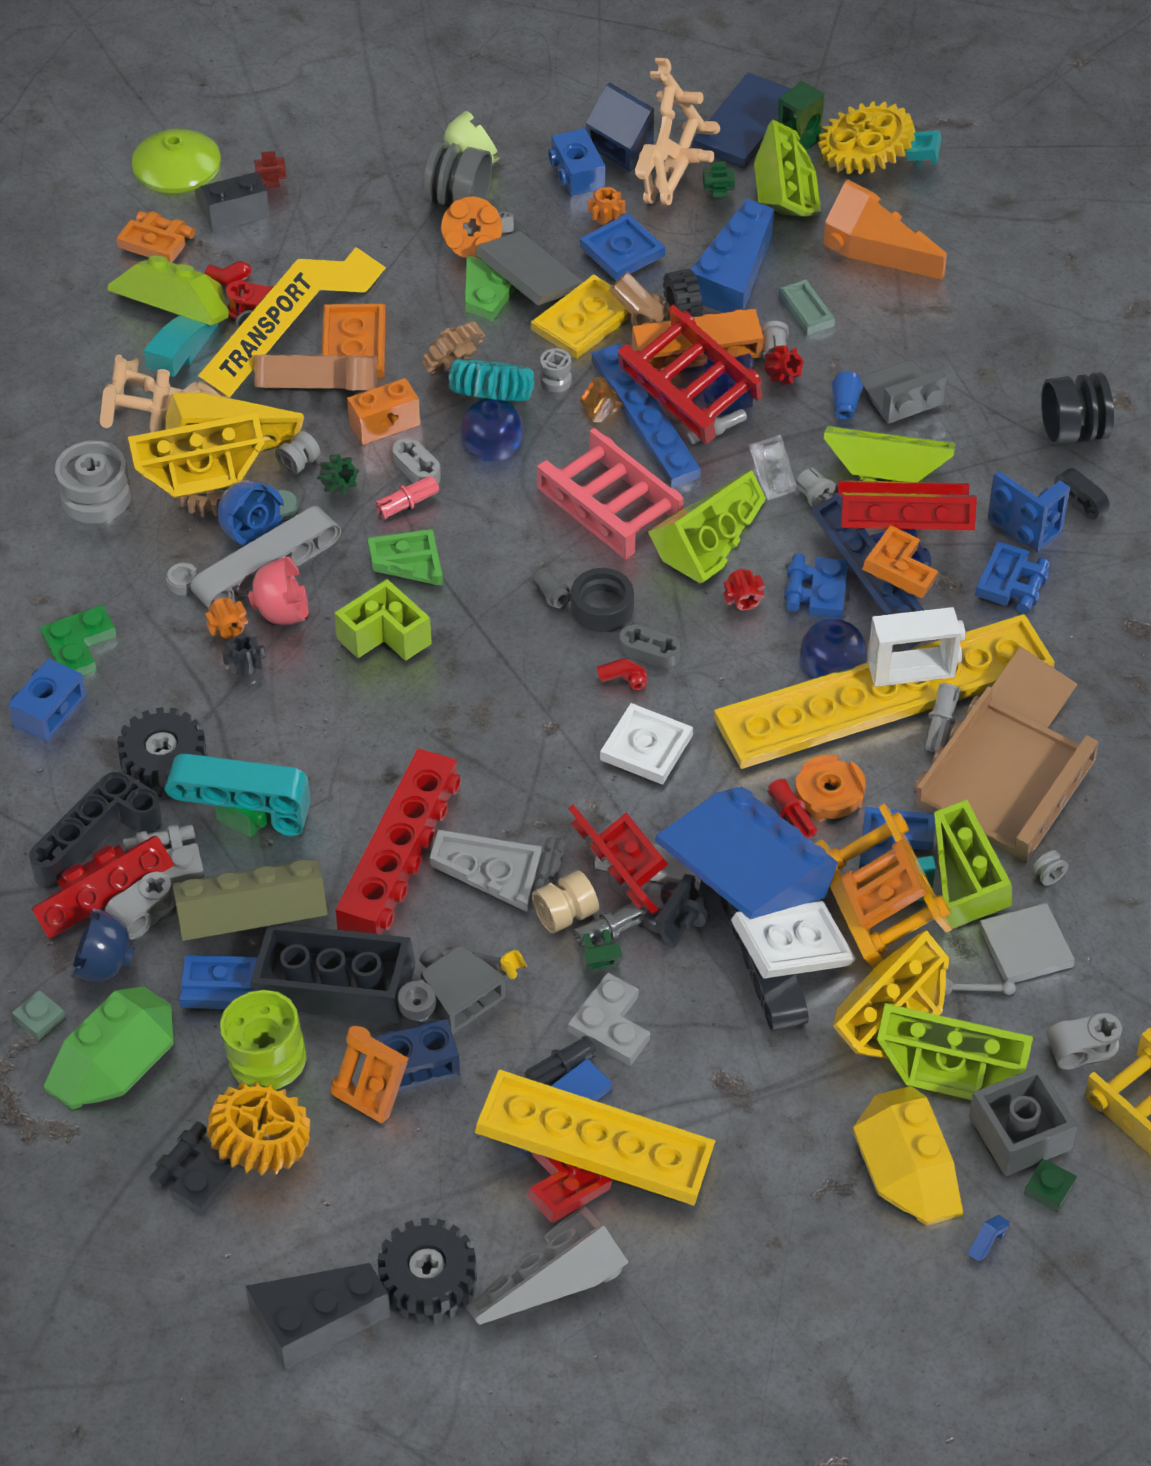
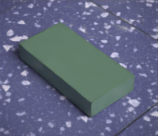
(806, 307)

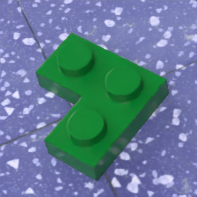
(71, 636)

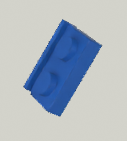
(215, 980)

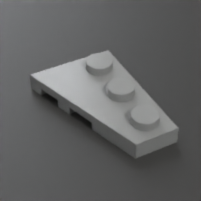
(489, 864)

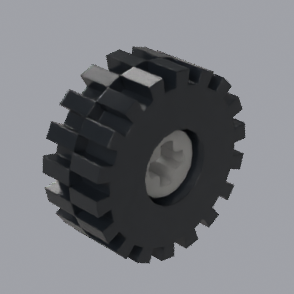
(141, 739)
(449, 1280)

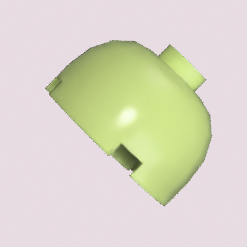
(465, 134)

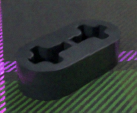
(1084, 494)

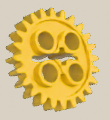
(867, 137)

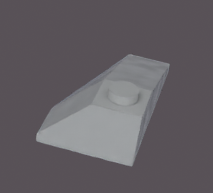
(574, 1259)

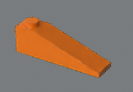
(871, 234)

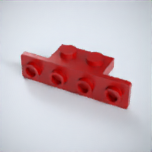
(628, 850)
(98, 882)

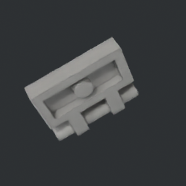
(185, 858)

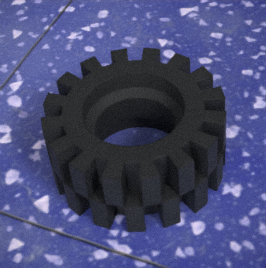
(683, 291)

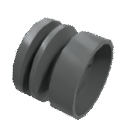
(456, 174)

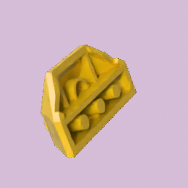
(198, 455)
(907, 978)
(909, 1156)

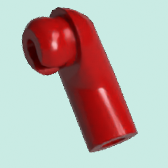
(236, 271)
(627, 670)

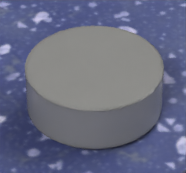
(180, 578)

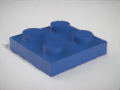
(622, 246)

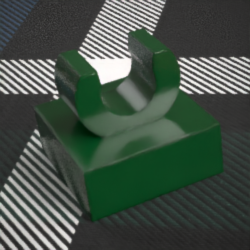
(600, 956)

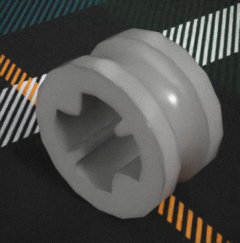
(1050, 867)

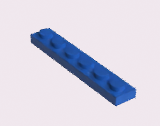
(648, 420)

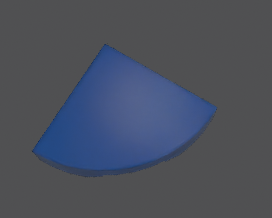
(990, 1230)

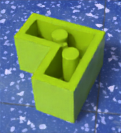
(381, 617)

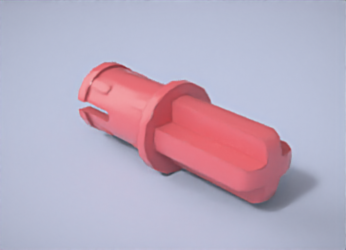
(406, 497)

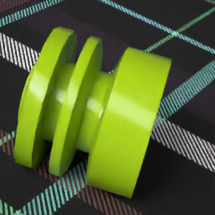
(263, 1039)

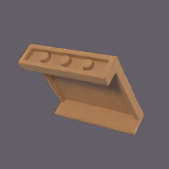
(1008, 772)

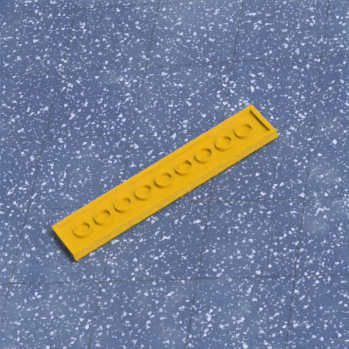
(850, 703)

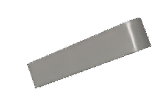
(297, 538)

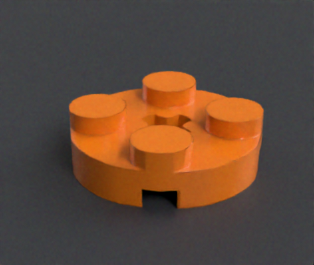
(461, 212)
(826, 803)

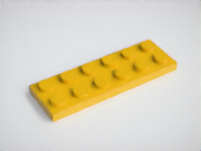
(595, 1137)

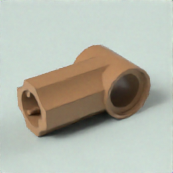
(641, 304)

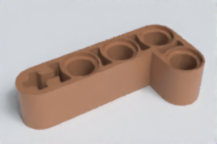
(315, 371)

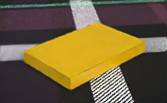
(581, 317)

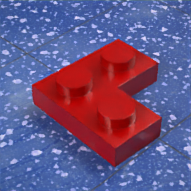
(565, 1188)

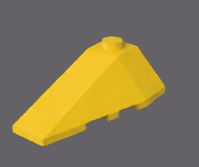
(193, 408)

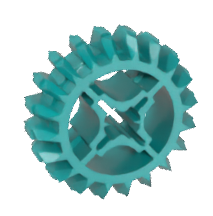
(491, 380)

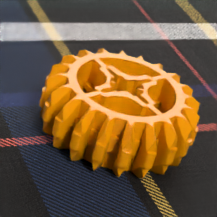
(235, 1124)

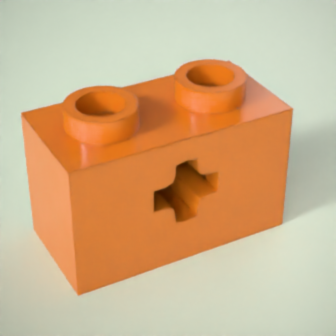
(383, 411)

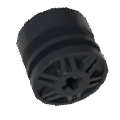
(1077, 408)

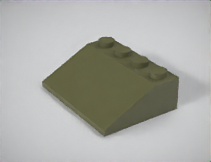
(250, 898)

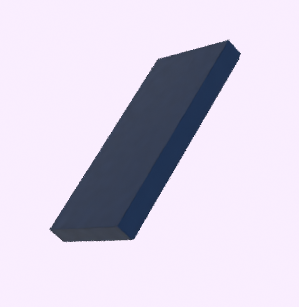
(743, 120)

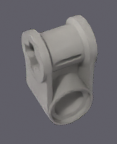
(141, 907)
(1083, 1042)

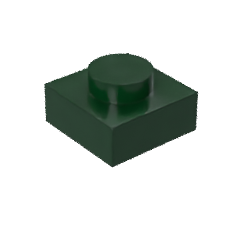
(1050, 1185)

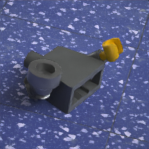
(458, 985)

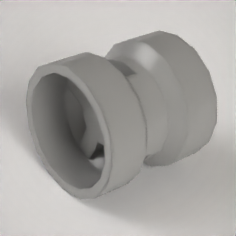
(555, 370)
(297, 453)

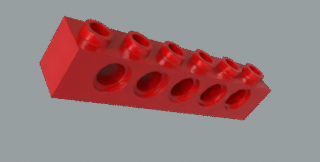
(409, 821)

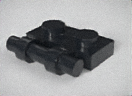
(203, 1179)

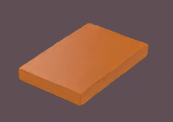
(355, 331)

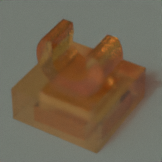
(600, 400)

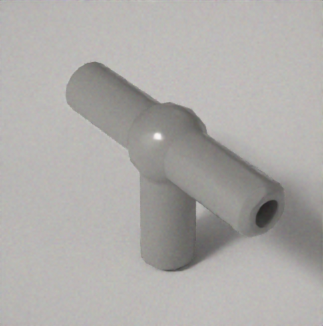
(721, 424)

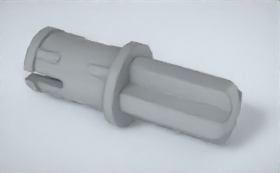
(942, 716)

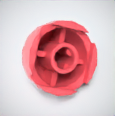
(278, 593)

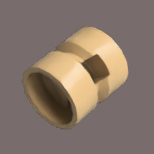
(569, 900)

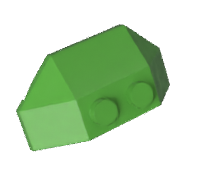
(112, 1048)

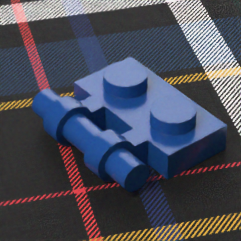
(1002, 574)
(827, 590)

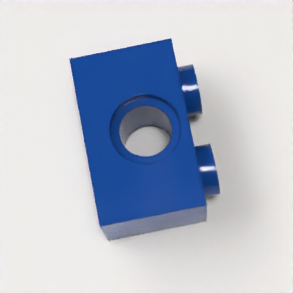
(577, 162)
(47, 699)

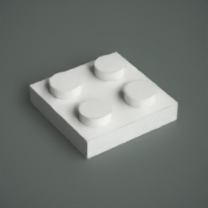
(646, 743)

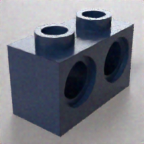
(424, 1064)

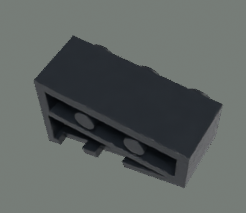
(317, 1309)

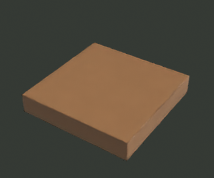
(1032, 688)

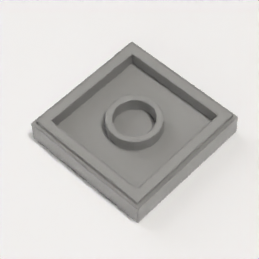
(1026, 943)

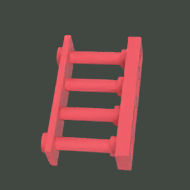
(601, 517)

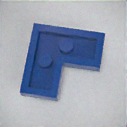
(919, 835)

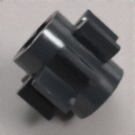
(244, 654)

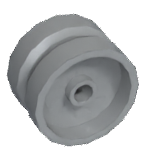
(93, 481)

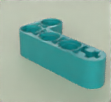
(243, 785)

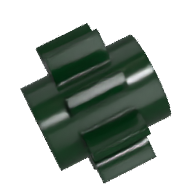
(718, 179)
(338, 474)

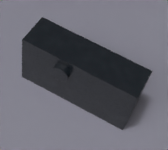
(335, 971)

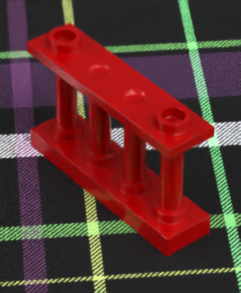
(680, 401)
(907, 505)

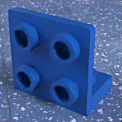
(1024, 515)

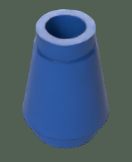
(846, 394)

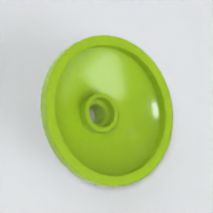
(176, 160)

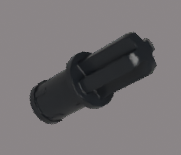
(562, 1061)

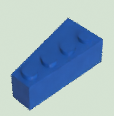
(734, 258)

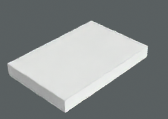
(794, 940)

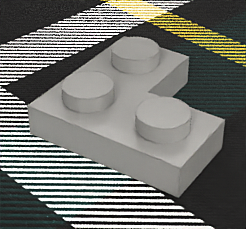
(604, 1022)

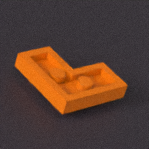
(893, 563)

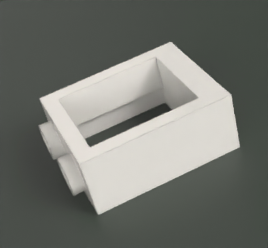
(918, 664)

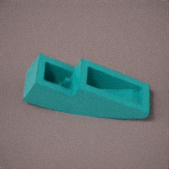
(177, 344)

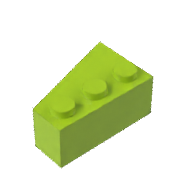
(968, 866)

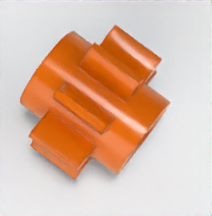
(606, 205)
(226, 618)

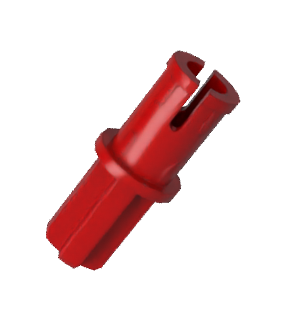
(791, 807)

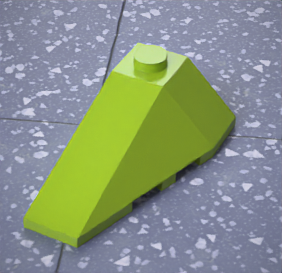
(708, 529)

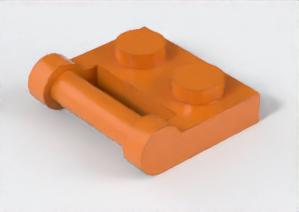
(889, 891)
(378, 1078)

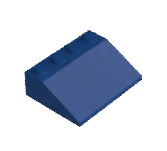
(749, 854)

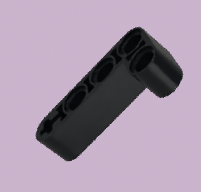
(90, 821)

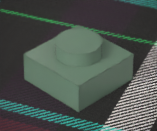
(38, 1015)

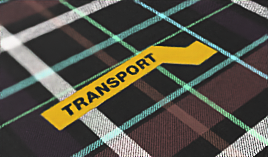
(281, 308)

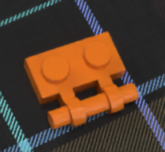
(155, 236)

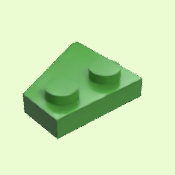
(485, 289)
(407, 556)

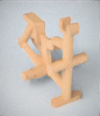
(667, 156)
(127, 371)

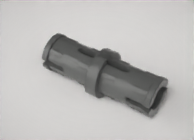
(614, 922)

